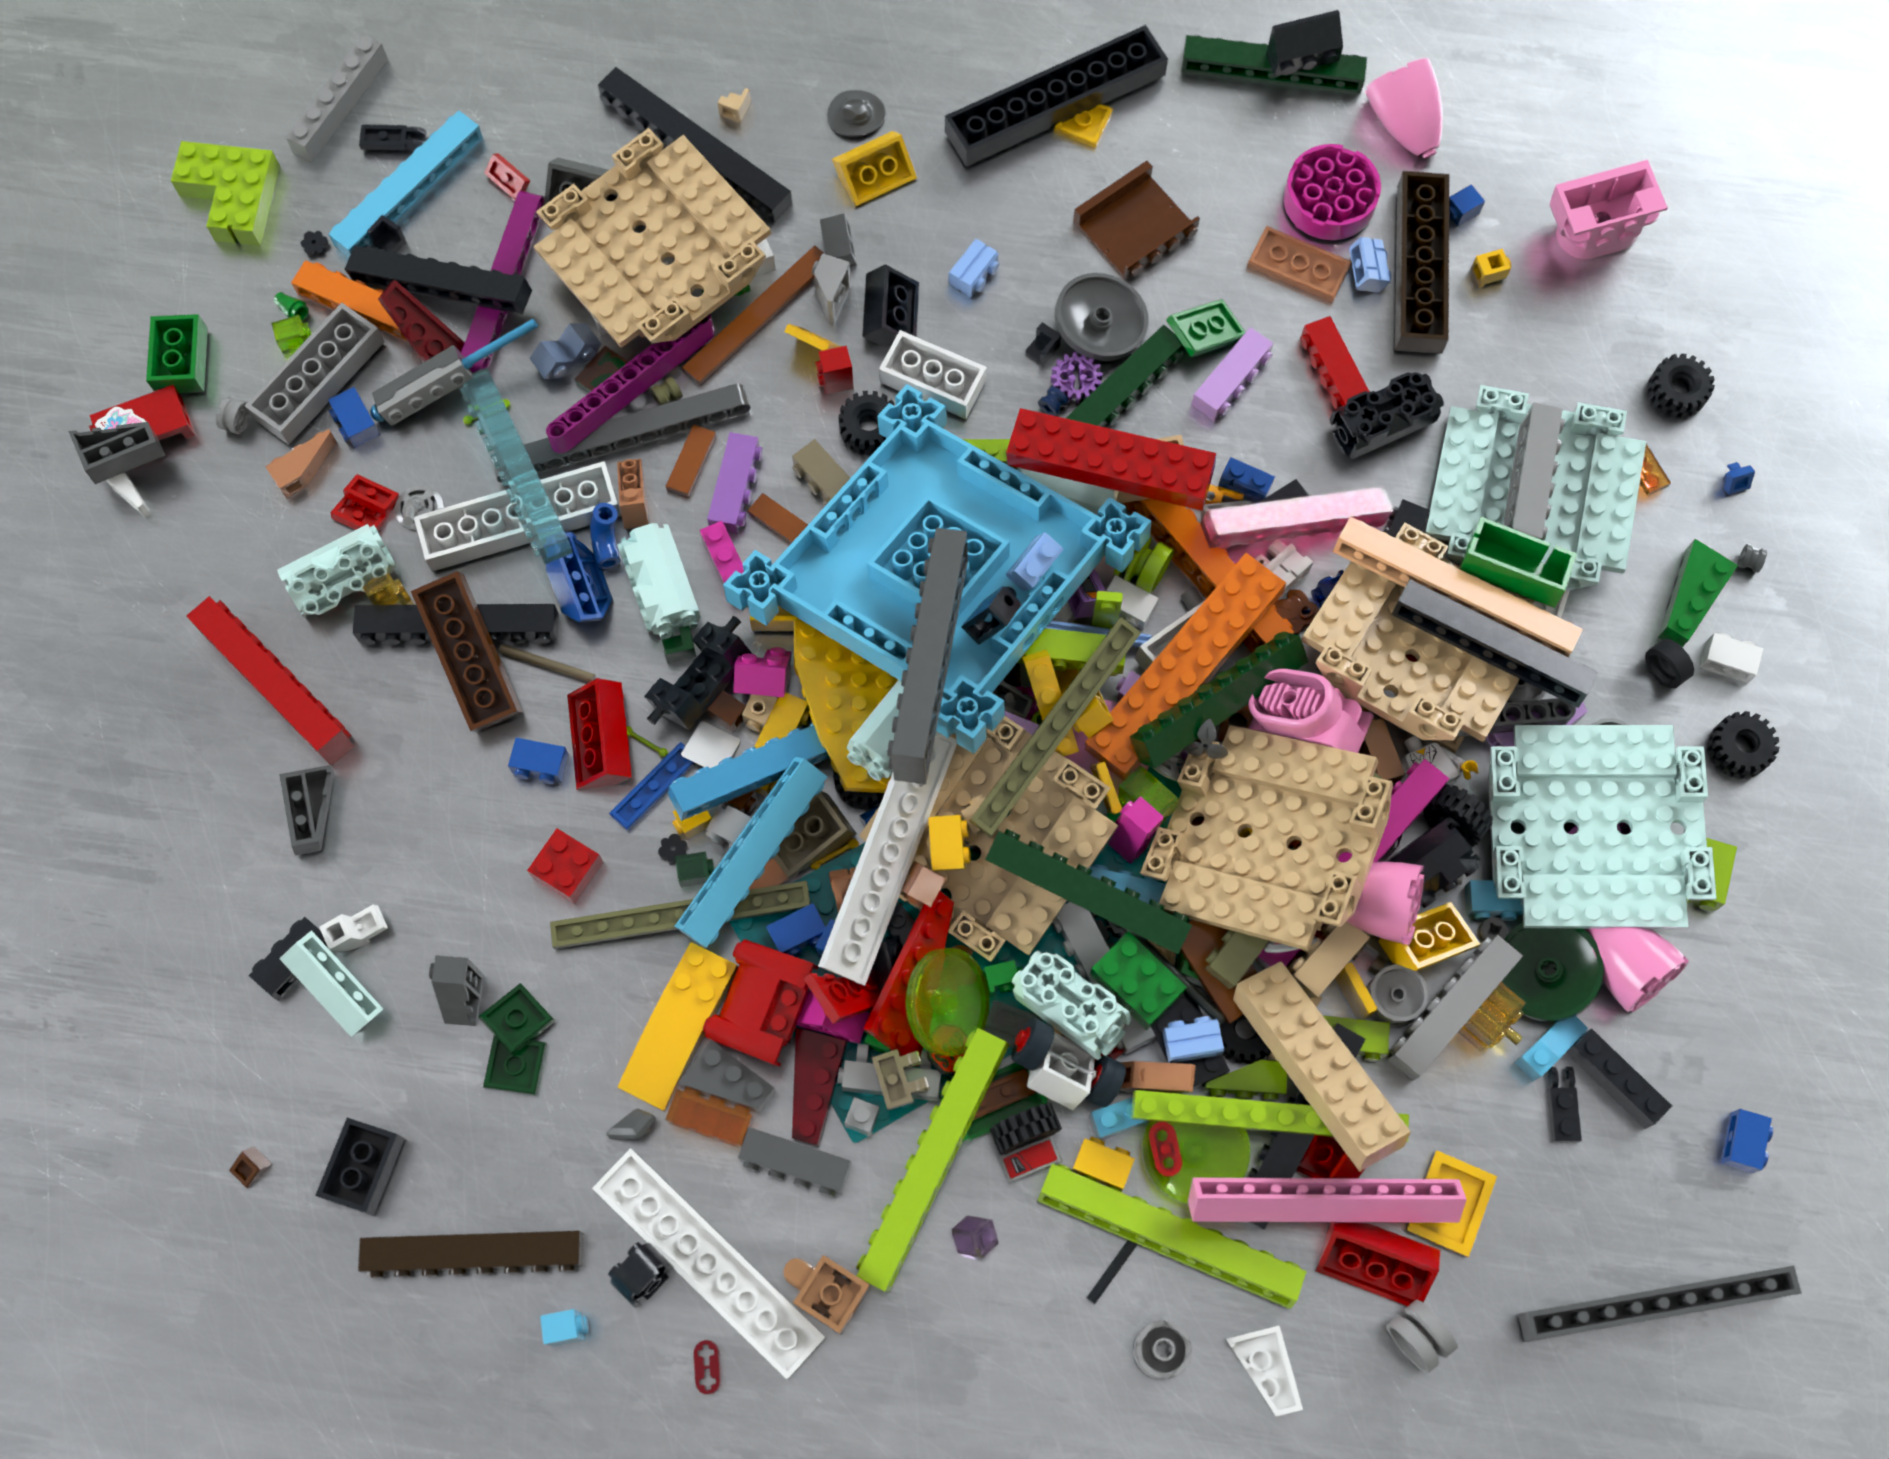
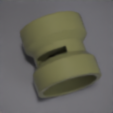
(666, 392)

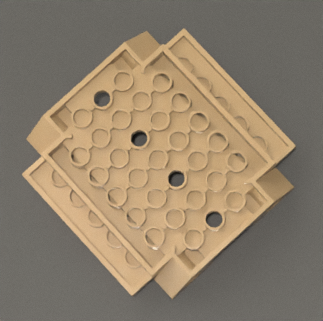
(686, 216)
(1367, 649)
(1284, 795)
(1052, 811)

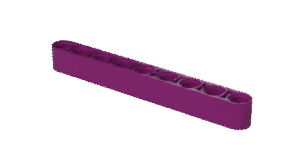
(508, 260)
(625, 386)

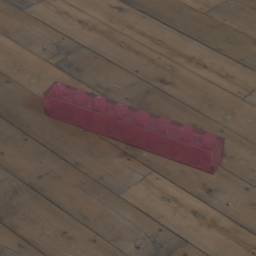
(1294, 517)

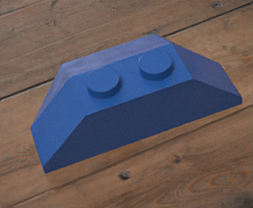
(579, 583)

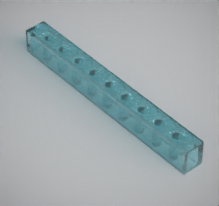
(516, 468)

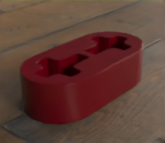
(714, 1366)

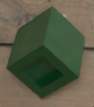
(680, 646)

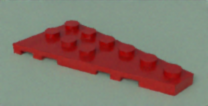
(889, 1017)

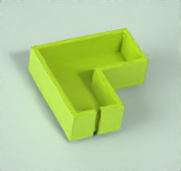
(236, 180)

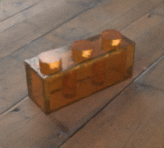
(709, 1117)

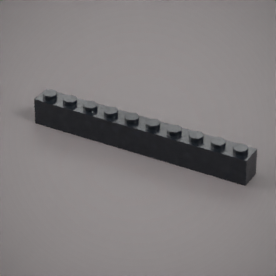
(668, 124)

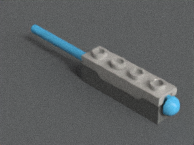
(434, 379)

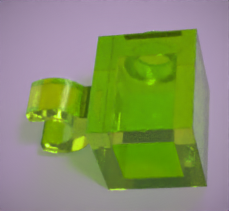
(290, 333)

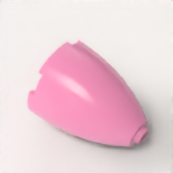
(1410, 106)
(1390, 901)
(1636, 963)

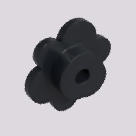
(313, 242)
(673, 841)

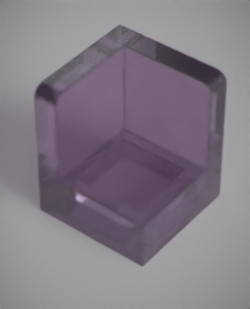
(975, 1236)

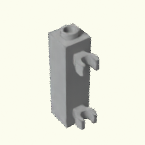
(862, 1077)

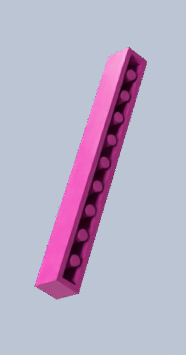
(1406, 804)

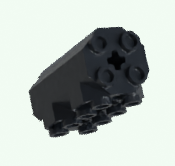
(1387, 414)
(1444, 857)

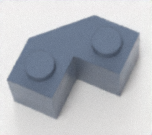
(567, 354)

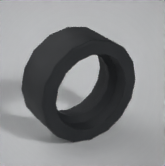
(1669, 663)

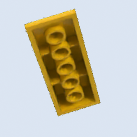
(677, 1026)

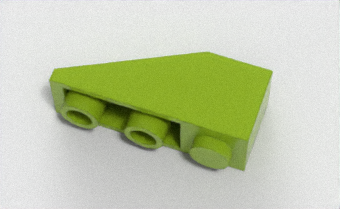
(1257, 1079)

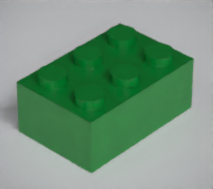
(177, 353)
(1137, 980)

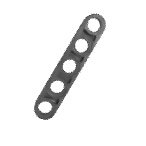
(1522, 712)

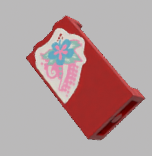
(161, 409)

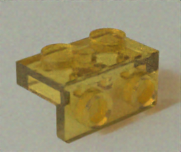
(386, 591)

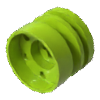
(1148, 566)

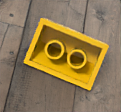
(874, 167)
(1437, 937)

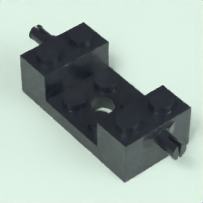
(689, 696)

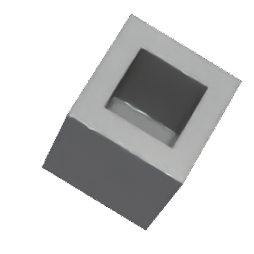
(862, 1117)

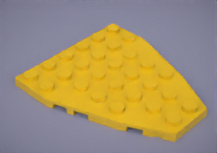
(841, 696)

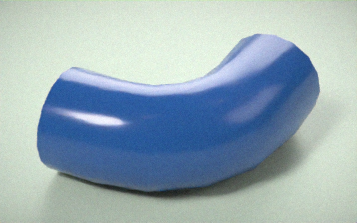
(603, 536)

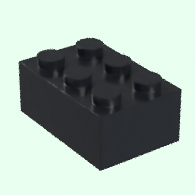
(360, 1166)

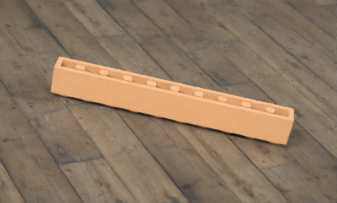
(1403, 562)

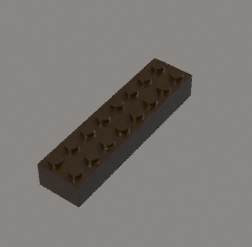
(1422, 262)

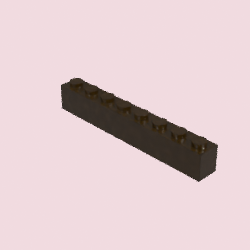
(471, 1252)

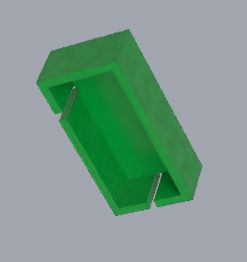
(1514, 562)

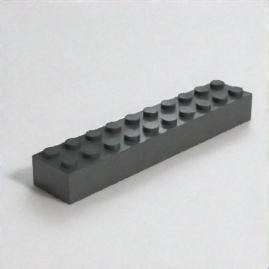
(928, 657)

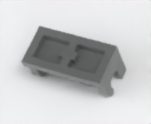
(838, 238)

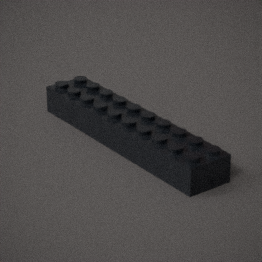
(1055, 95)

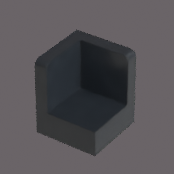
(386, 235)
(1044, 345)

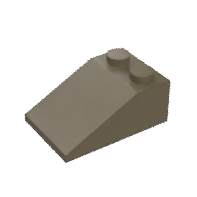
(814, 836)

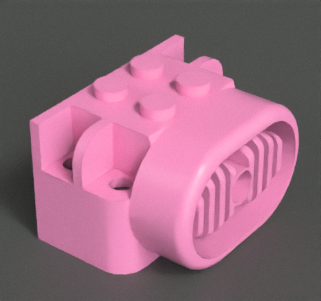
(1606, 210)
(1309, 710)

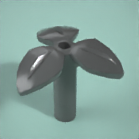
(1207, 735)

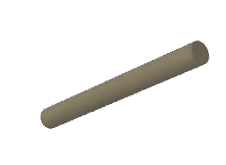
(546, 663)

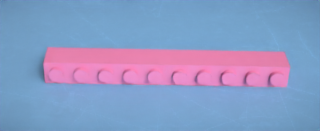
(1325, 1200)

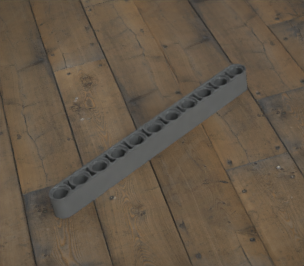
(643, 427)

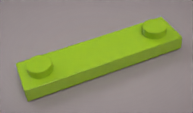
(1106, 609)

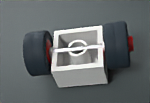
(1064, 1069)

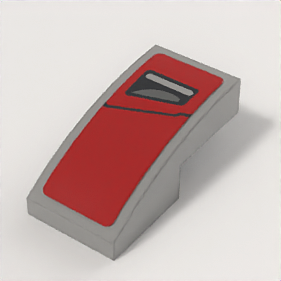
(1030, 1159)

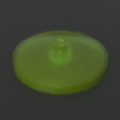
(946, 1001)
(1204, 1154)

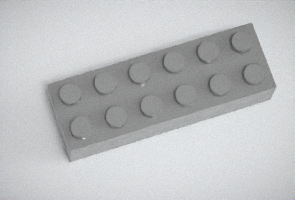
(314, 373)
(1533, 470)
(1456, 1006)

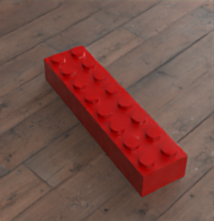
(1111, 459)
(272, 679)

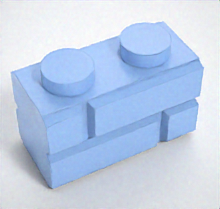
(1370, 264)
(974, 268)
(1034, 561)
(1193, 1040)

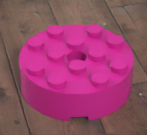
(1332, 192)

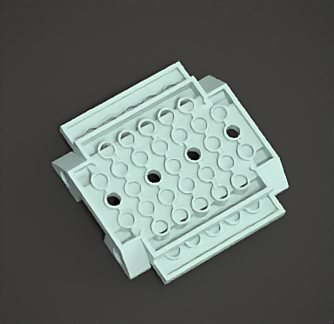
(1591, 493)
(1596, 781)

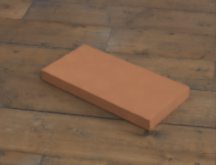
(1299, 264)

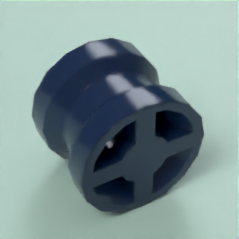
(1053, 401)

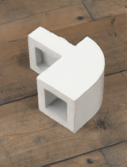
(349, 933)

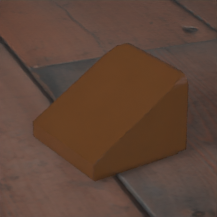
(249, 1166)

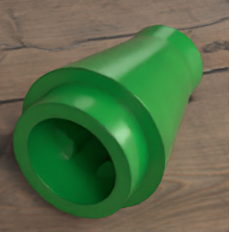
(291, 306)

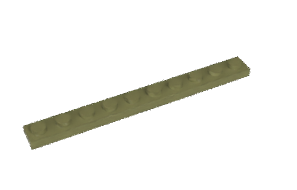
(1054, 727)
(665, 916)

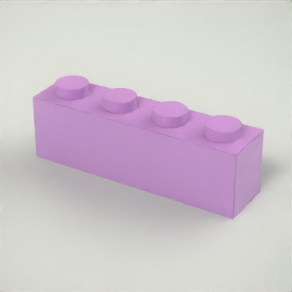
(1232, 374)

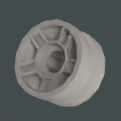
(232, 415)

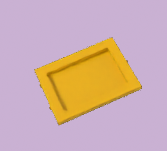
(1477, 1188)

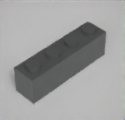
(794, 1161)

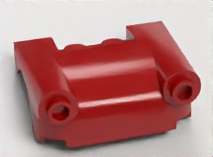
(761, 1002)

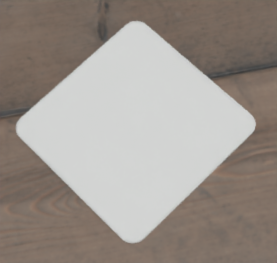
(709, 745)

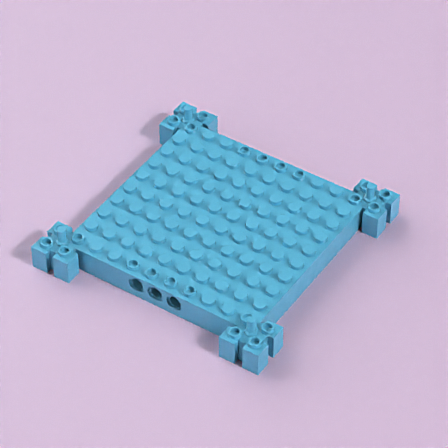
(866, 551)

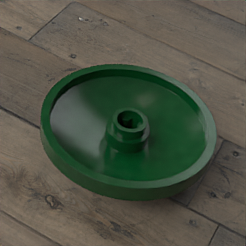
(1556, 973)

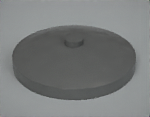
(1101, 316)

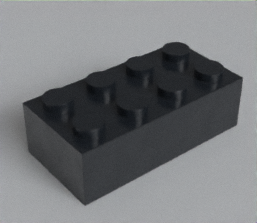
(1187, 1010)

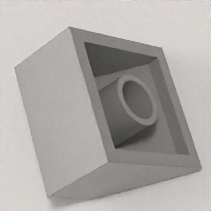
(831, 284)

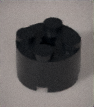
(640, 1273)

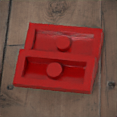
(364, 504)

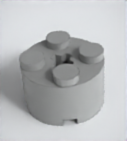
(726, 825)
(1178, 1350)

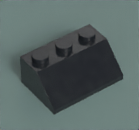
(1305, 43)
(889, 305)

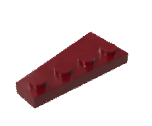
(418, 324)
(814, 1082)

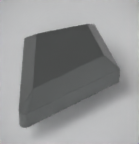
(632, 1126)

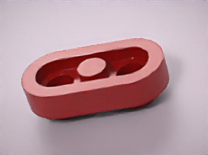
(1165, 1149)

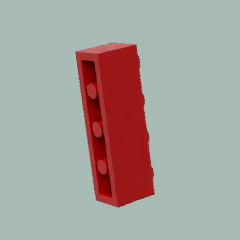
(1332, 360)

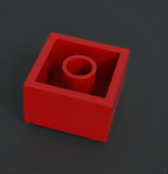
(565, 866)

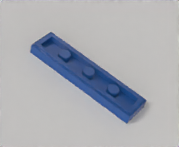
(651, 789)

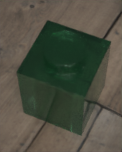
(693, 868)

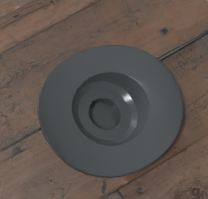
(856, 113)

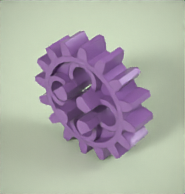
(1066, 369)

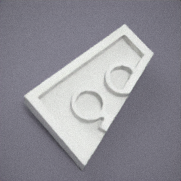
(1269, 1366)

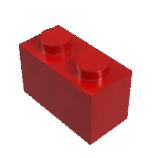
(835, 370)

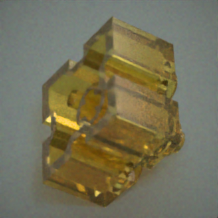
(1494, 1019)

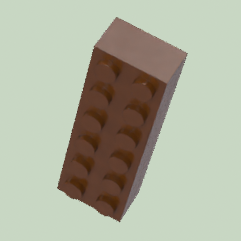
(466, 651)

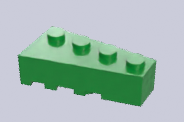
(1696, 589)

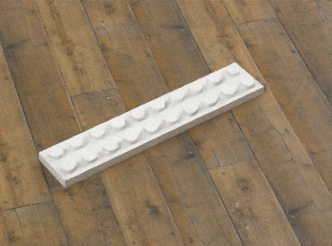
(883, 869)
(709, 1264)

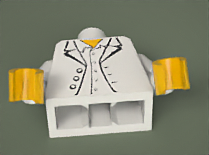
(1440, 757)

